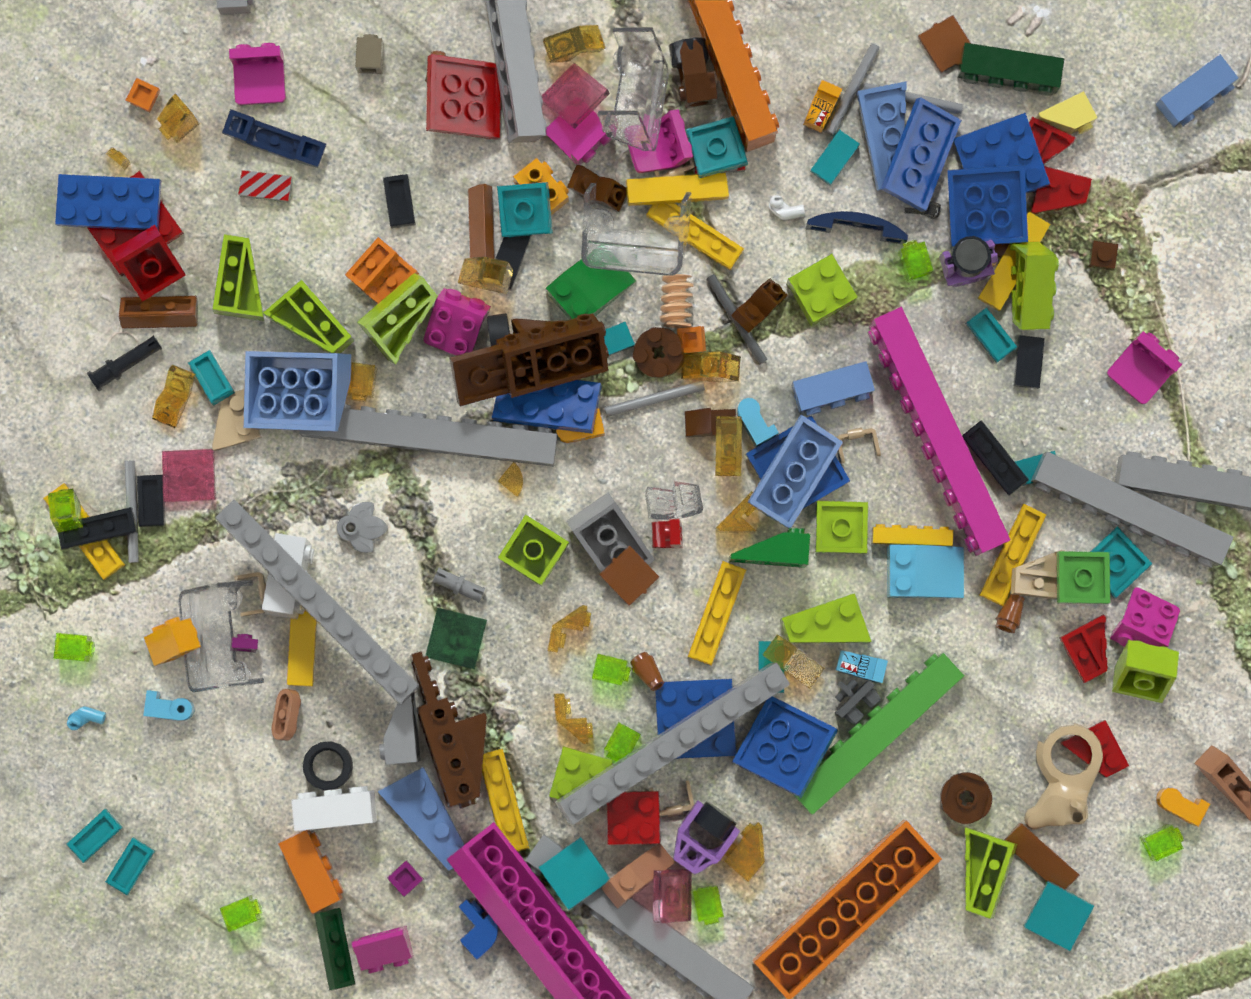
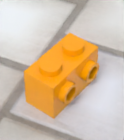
(541, 172)
(172, 640)

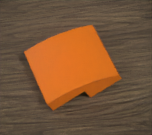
(379, 271)

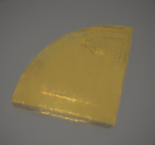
(118, 158)
(512, 479)

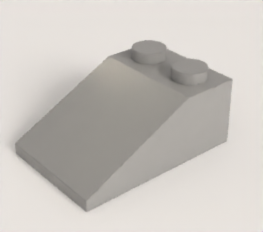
(606, 532)
(401, 737)

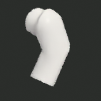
(784, 211)

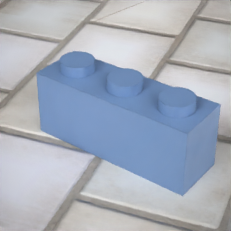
(1197, 92)
(833, 388)

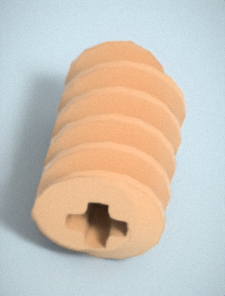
(676, 301)

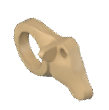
(1067, 794)

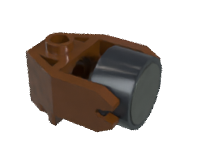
(696, 84)

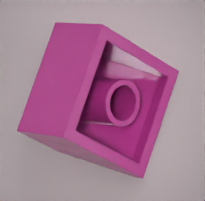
(382, 949)

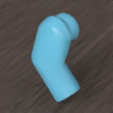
(83, 716)

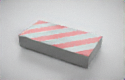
(265, 186)

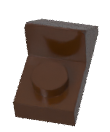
(703, 421)

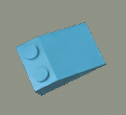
(925, 571)

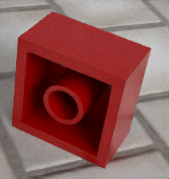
(148, 263)
(634, 818)

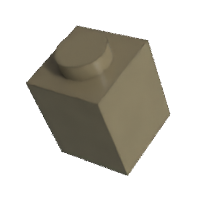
(369, 54)

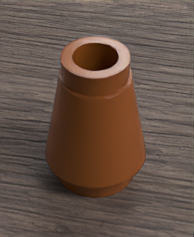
(1010, 614)
(646, 669)

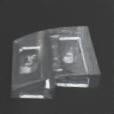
(678, 503)

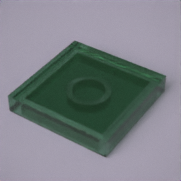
(456, 638)

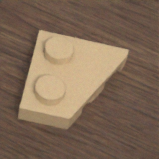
(230, 424)
(1036, 578)

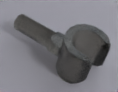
(932, 211)

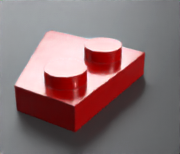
(1049, 139)
(1064, 191)
(1088, 648)
(1113, 757)

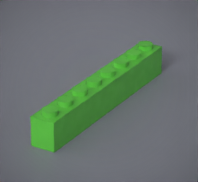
(880, 729)

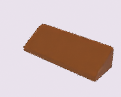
(481, 221)
(158, 312)
(1041, 857)

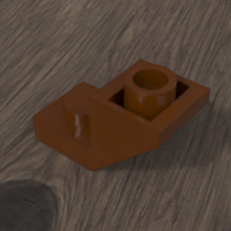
(608, 191)
(759, 305)

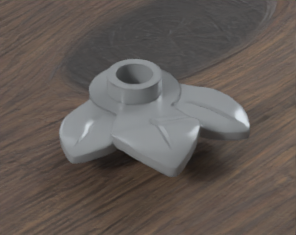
(365, 527)

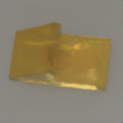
(735, 522)

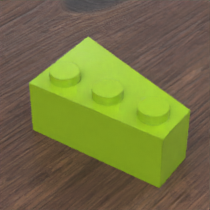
(237, 282)
(1034, 285)
(398, 315)
(309, 318)
(828, 623)
(986, 871)

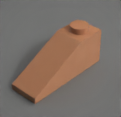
(1226, 778)
(637, 875)

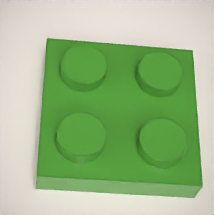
(1083, 577)

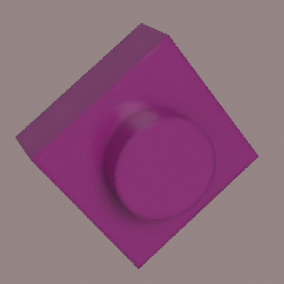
(244, 643)
(405, 878)

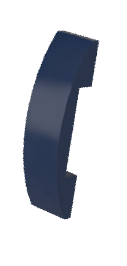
(273, 139)
(889, 231)

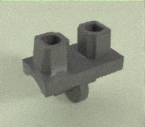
(848, 709)

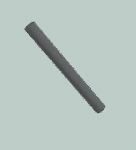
(730, 308)

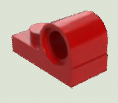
(667, 534)

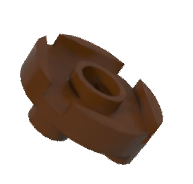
(673, 351)
(974, 810)

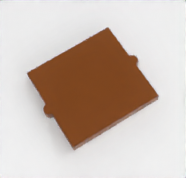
(944, 43)
(629, 575)

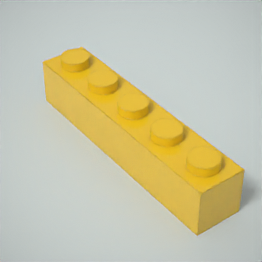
(911, 535)

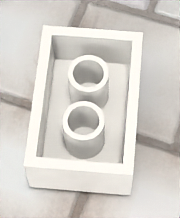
(276, 599)
(334, 808)

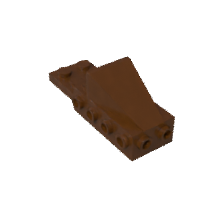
(532, 359)
(463, 738)

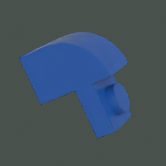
(484, 933)

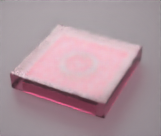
(574, 95)
(188, 475)
(672, 895)

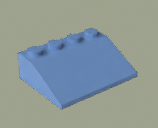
(295, 390)

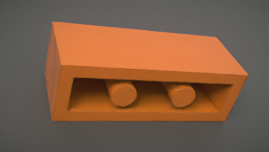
(311, 870)

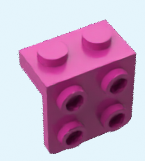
(258, 74)
(580, 142)
(671, 150)
(455, 322)
(1144, 367)
(1146, 620)

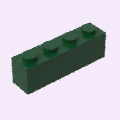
(1010, 68)

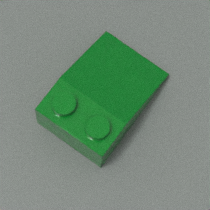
(587, 289)
(784, 549)

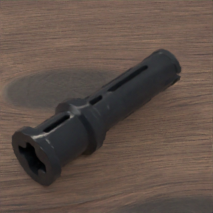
(114, 369)

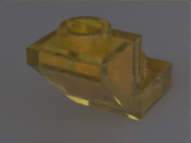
(571, 42)
(174, 397)
(574, 621)
(793, 661)
(576, 726)

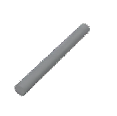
(852, 89)
(943, 104)
(654, 398)
(130, 484)

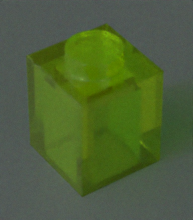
(915, 260)
(65, 510)
(73, 647)
(611, 670)
(621, 742)
(1162, 842)
(708, 904)
(241, 913)

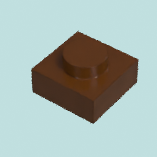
(1103, 255)

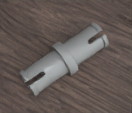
(458, 584)

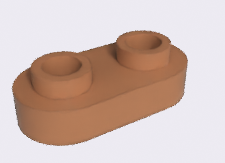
(286, 714)

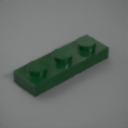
(334, 949)

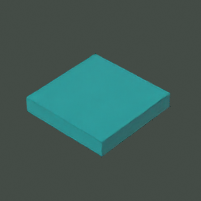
(716, 147)
(524, 209)
(1125, 560)
(574, 873)
(1058, 915)

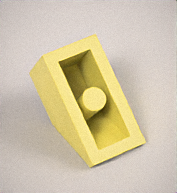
(1070, 115)

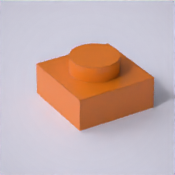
(143, 95)
(693, 339)

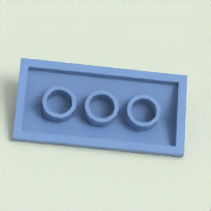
(795, 472)

